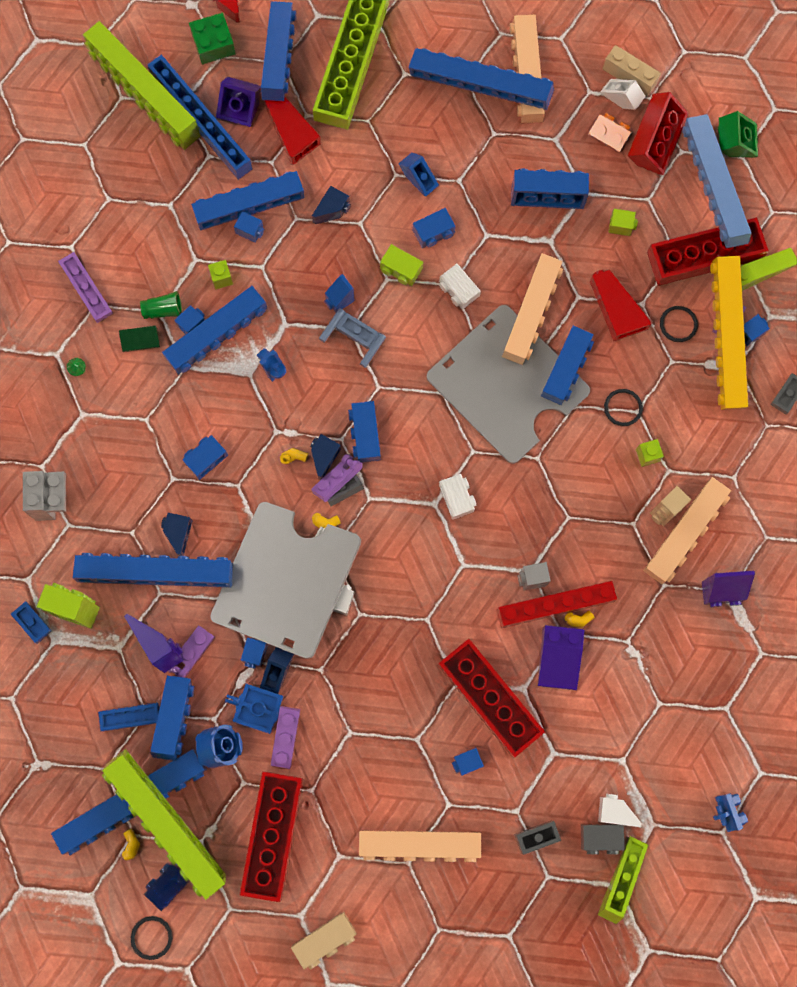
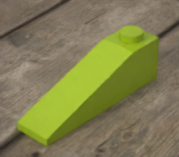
(767, 267)
(623, 881)

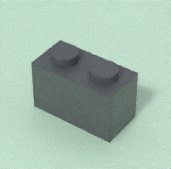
(537, 837)
(602, 838)

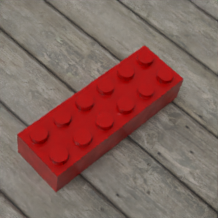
(694, 253)
(491, 698)
(271, 837)

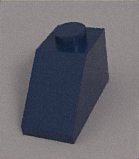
(331, 206)
(324, 453)
(177, 531)
(276, 670)

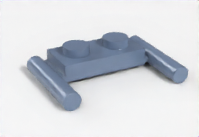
(356, 331)

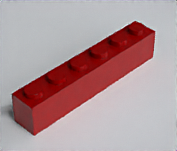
(556, 604)

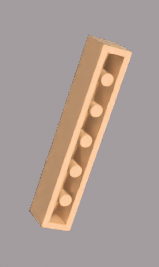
(526, 60)
(532, 309)
(687, 531)
(420, 844)

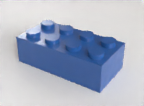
(549, 189)

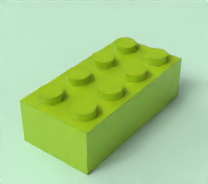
(68, 605)

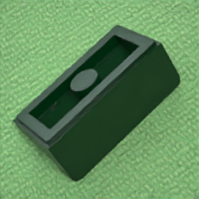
(139, 338)

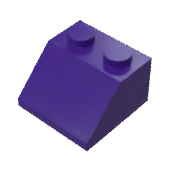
(238, 101)

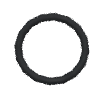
(678, 339)
(623, 423)
(170, 938)

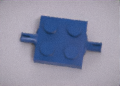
(256, 708)

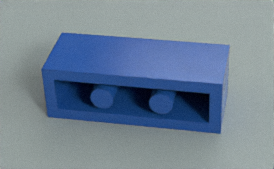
(365, 432)

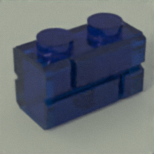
(166, 887)

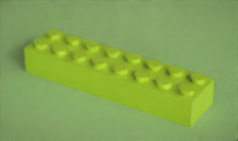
(349, 62)
(141, 86)
(165, 824)

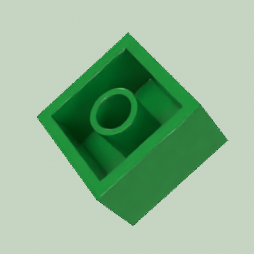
(212, 38)

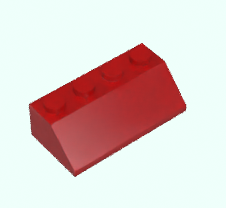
(658, 133)

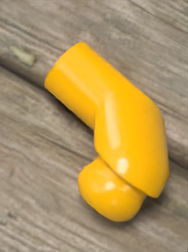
(293, 454)
(319, 520)
(579, 621)
(132, 847)

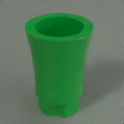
(162, 306)

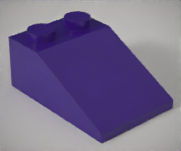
(727, 588)
(159, 649)
(560, 657)

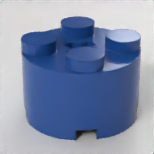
(218, 746)

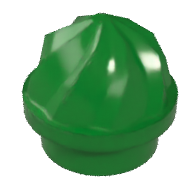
(76, 367)

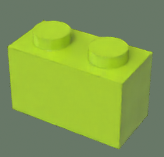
(401, 265)

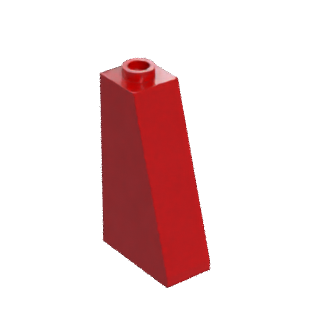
(293, 130)
(617, 306)

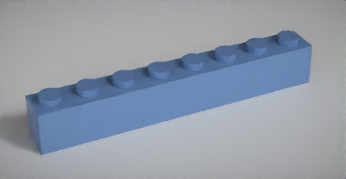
(716, 181)

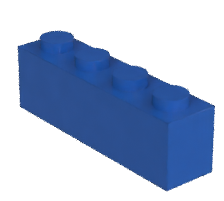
(567, 364)
(171, 718)

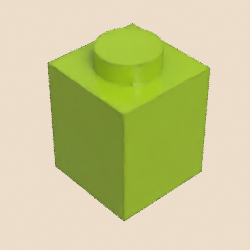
(622, 222)
(220, 274)
(649, 453)

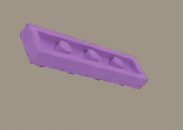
(85, 287)

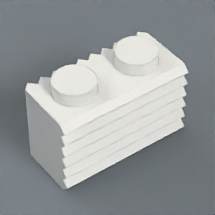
(459, 286)
(457, 496)

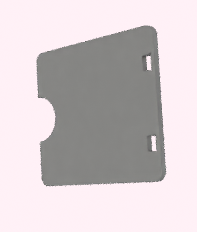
(498, 393)
(285, 581)

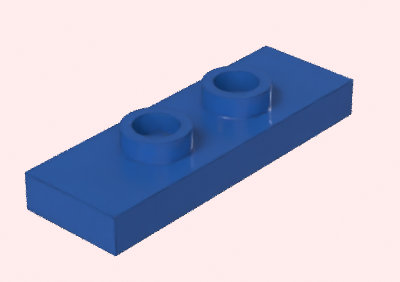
(128, 717)

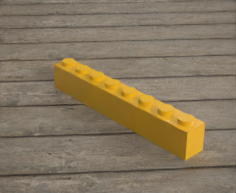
(730, 332)

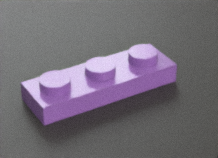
(285, 737)

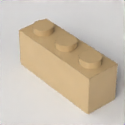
(627, 67)
(669, 506)
(324, 941)

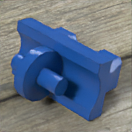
(271, 364)
(728, 814)

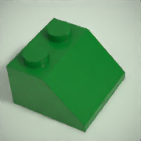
(738, 136)

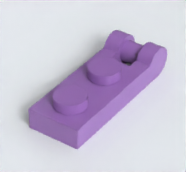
(337, 478)
(193, 650)

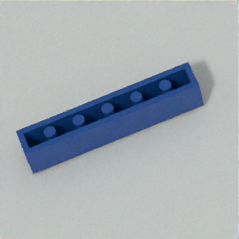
(277, 51)
(250, 199)
(215, 330)

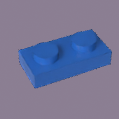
(31, 622)

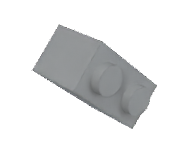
(534, 576)

